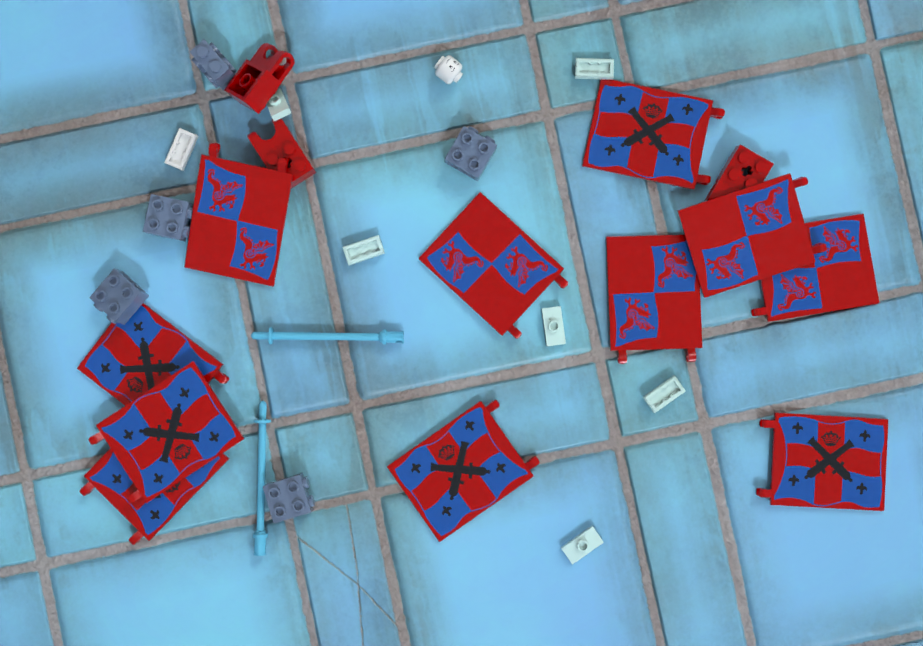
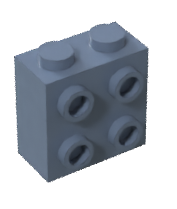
(213, 64)
(471, 152)
(168, 218)
(118, 297)
(289, 497)

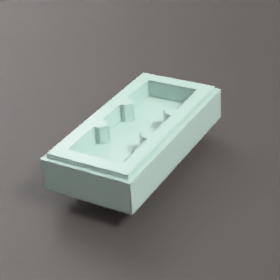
(594, 68)
(278, 105)
(363, 250)
(553, 326)
(664, 394)
(582, 545)

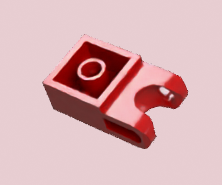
(260, 77)
(283, 145)
(731, 176)

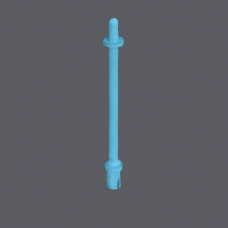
(384, 336)
(260, 534)

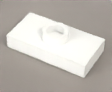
(181, 149)

